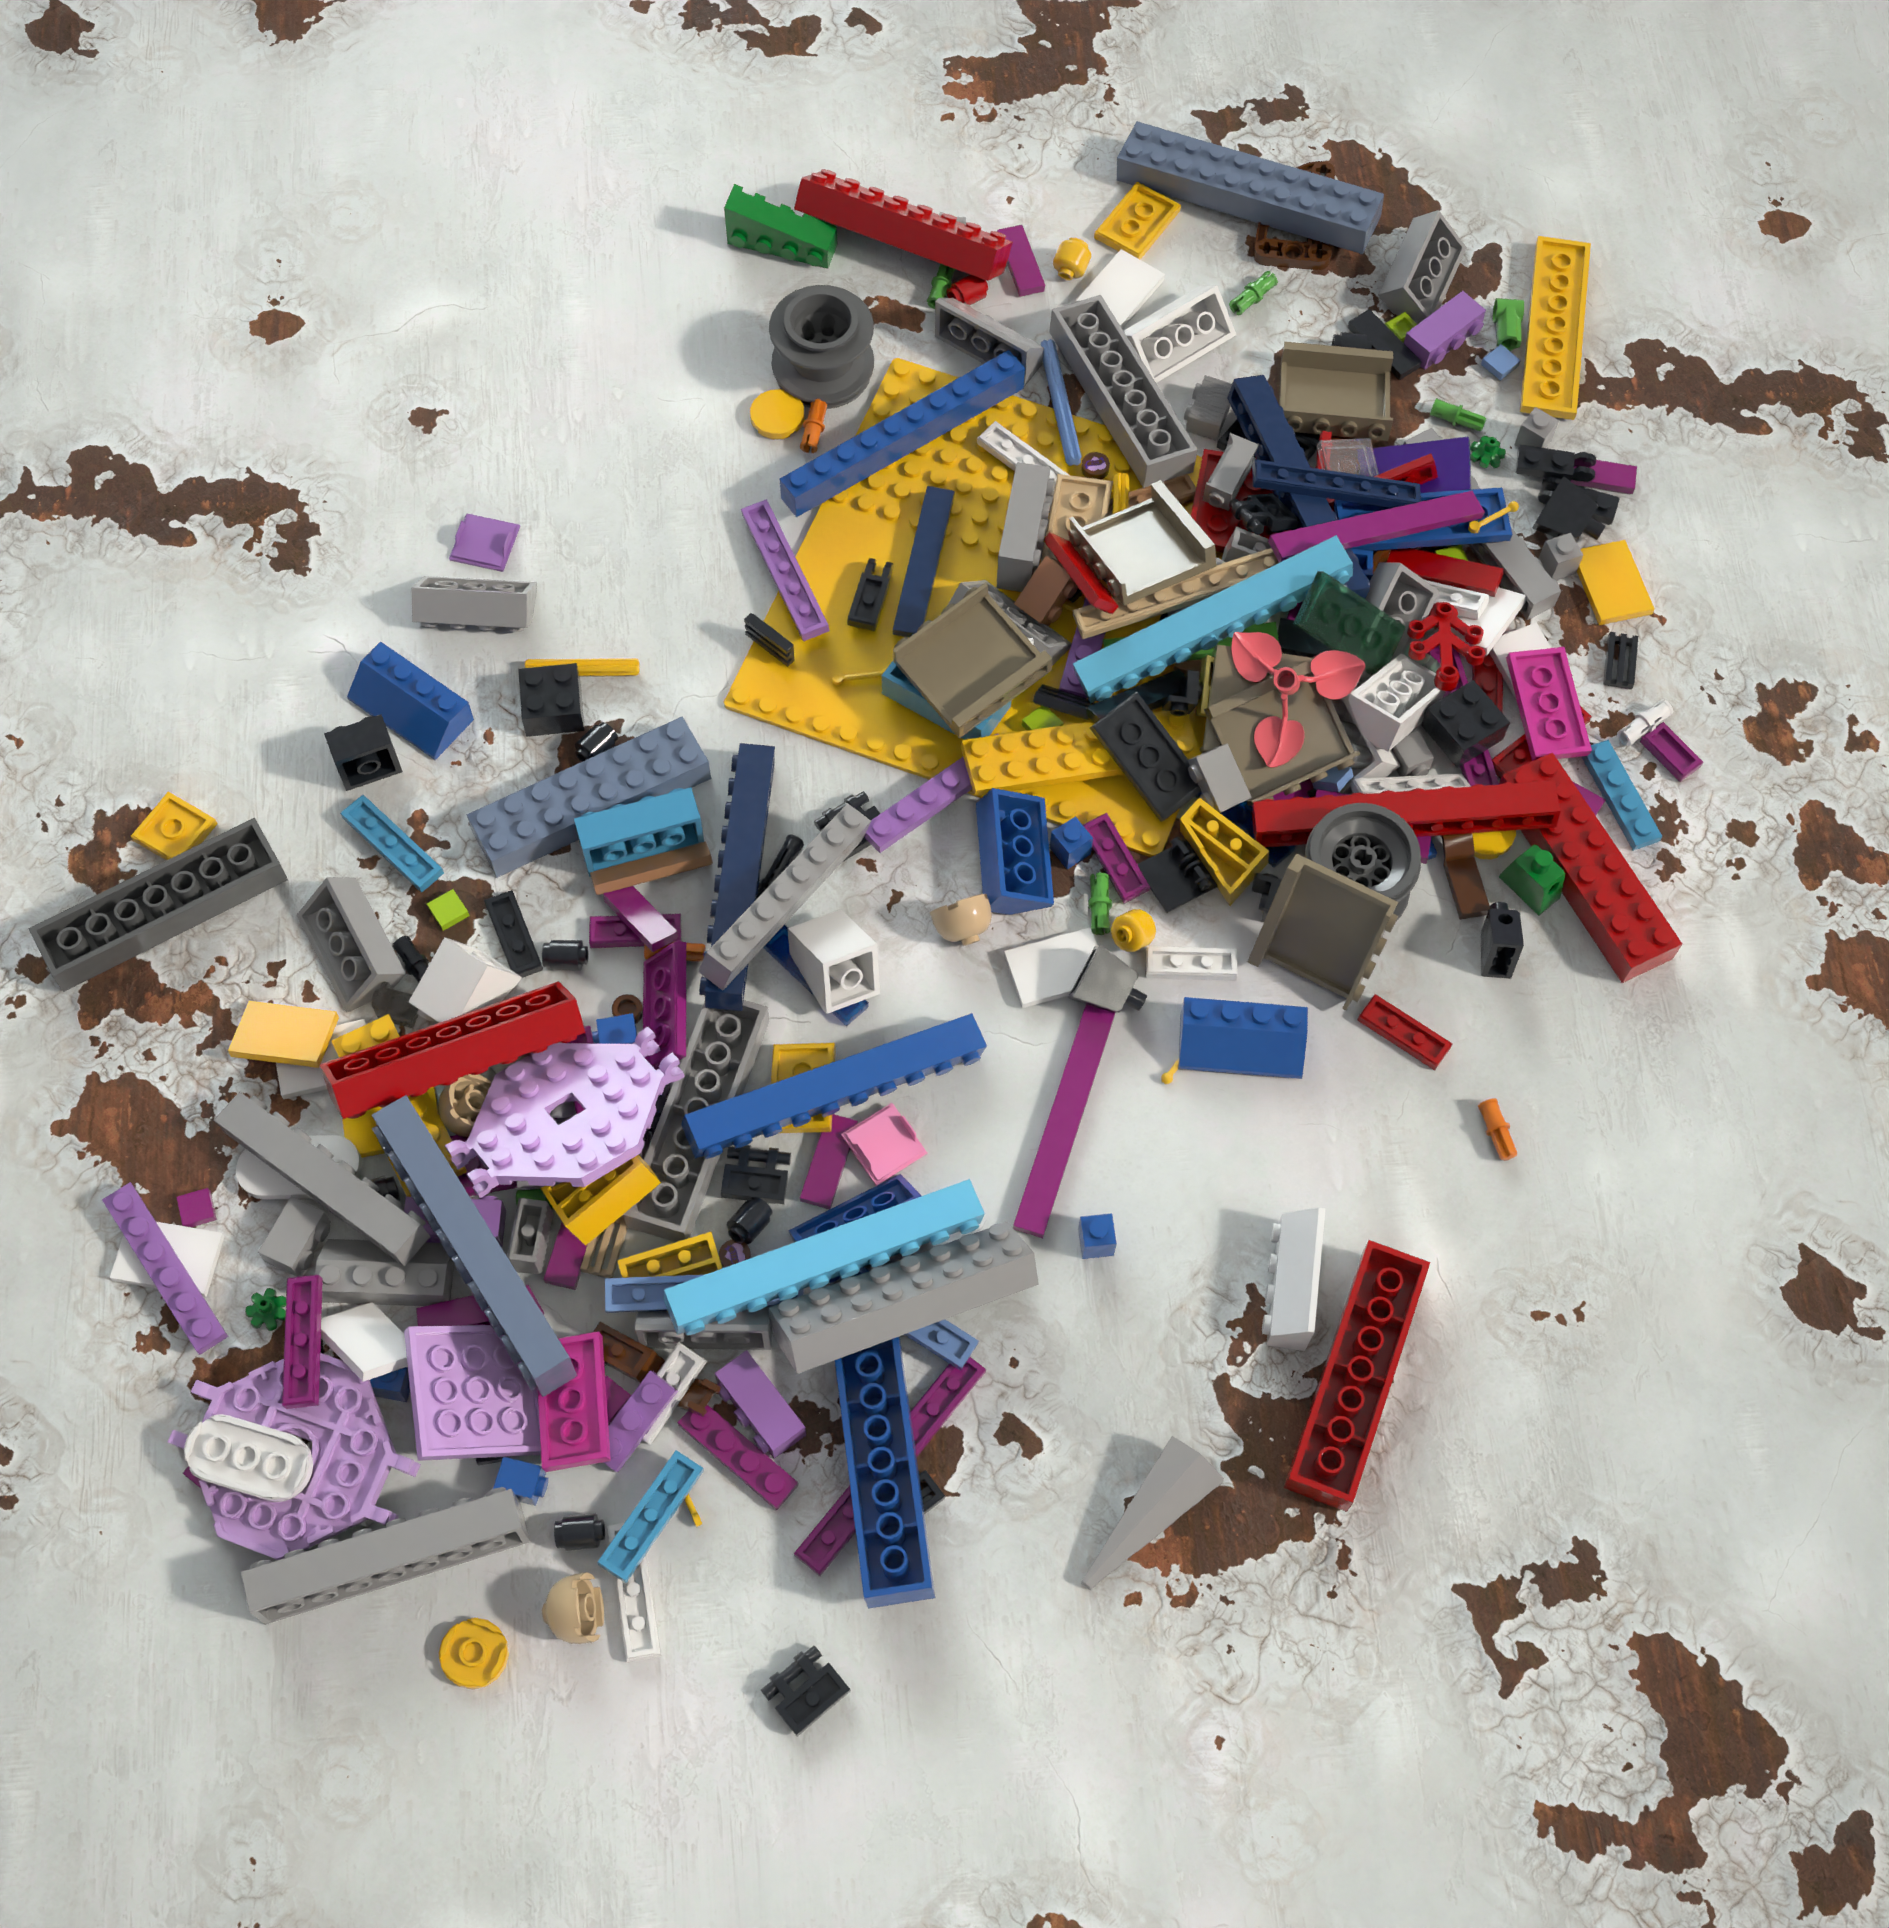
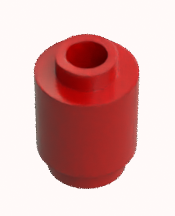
(968, 290)

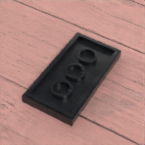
(1147, 756)

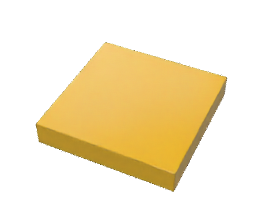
(173, 827)

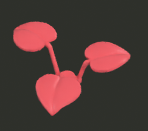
(1335, 678)

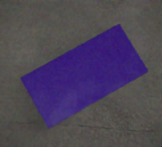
(1450, 458)

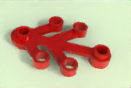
(1445, 616)

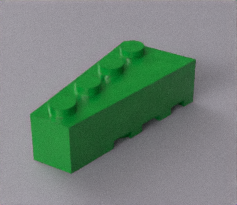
(777, 230)

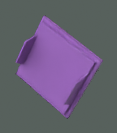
(484, 542)

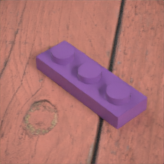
(637, 1418)

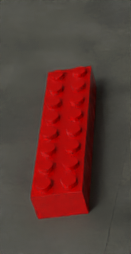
(903, 224)
(1599, 879)
(452, 1050)
(1357, 1376)

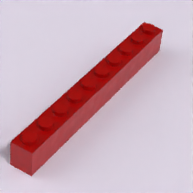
(1426, 811)

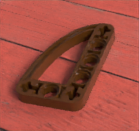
(1306, 250)

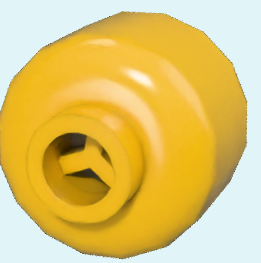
(1072, 258)
(1133, 930)

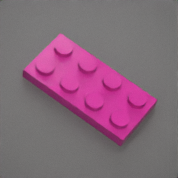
(1548, 703)
(575, 1414)

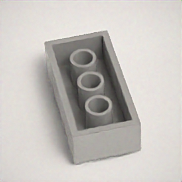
(1024, 526)

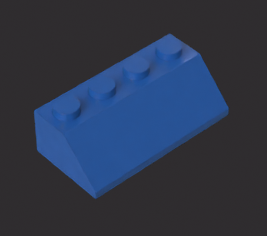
(409, 700)
(1014, 852)
(1243, 1037)
(881, 1197)

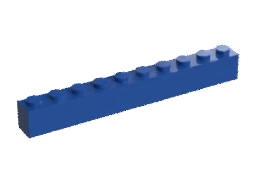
(902, 433)
(832, 1086)

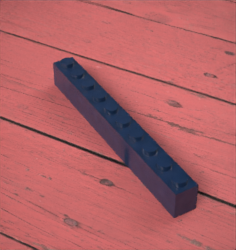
(1266, 425)
(741, 859)

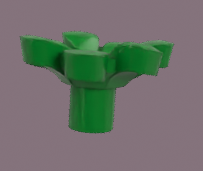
(1487, 451)
(266, 1309)

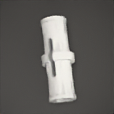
(1645, 722)

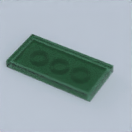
(1348, 623)

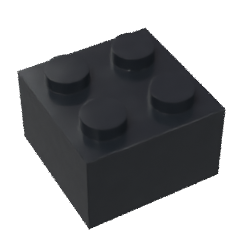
(551, 700)
(1465, 723)
(363, 752)

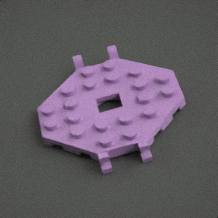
(524, 1143)
(348, 1453)

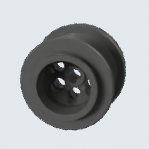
(822, 345)
(1365, 843)

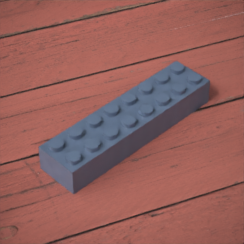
(543, 814)

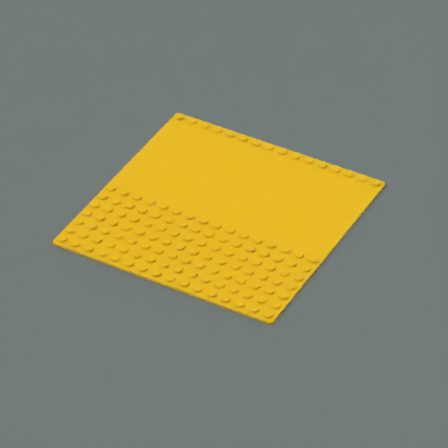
(880, 523)

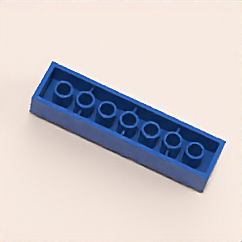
(884, 1476)

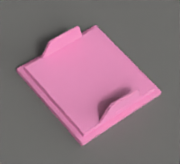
(884, 1144)

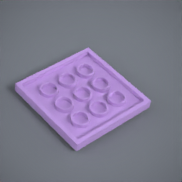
(468, 1395)

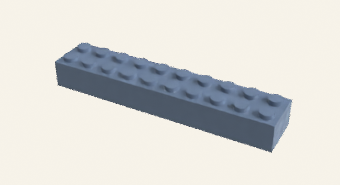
(1250, 187)
(472, 1248)

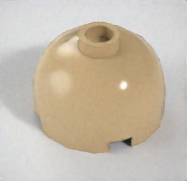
(963, 919)
(462, 1102)
(574, 1609)

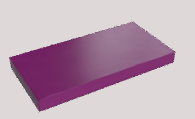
(666, 1001)

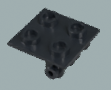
(1176, 875)

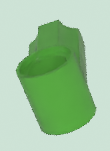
(1508, 319)

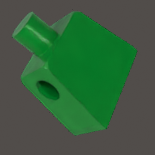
(1535, 878)

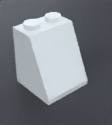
(835, 960)
(461, 982)

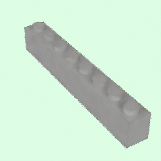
(1521, 569)
(784, 897)
(322, 1178)

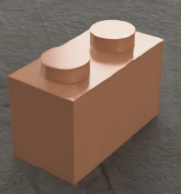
(1047, 592)

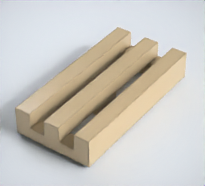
(597, 1269)

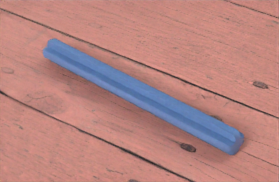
(1061, 403)

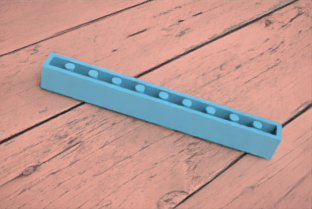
(1209, 621)
(823, 1257)

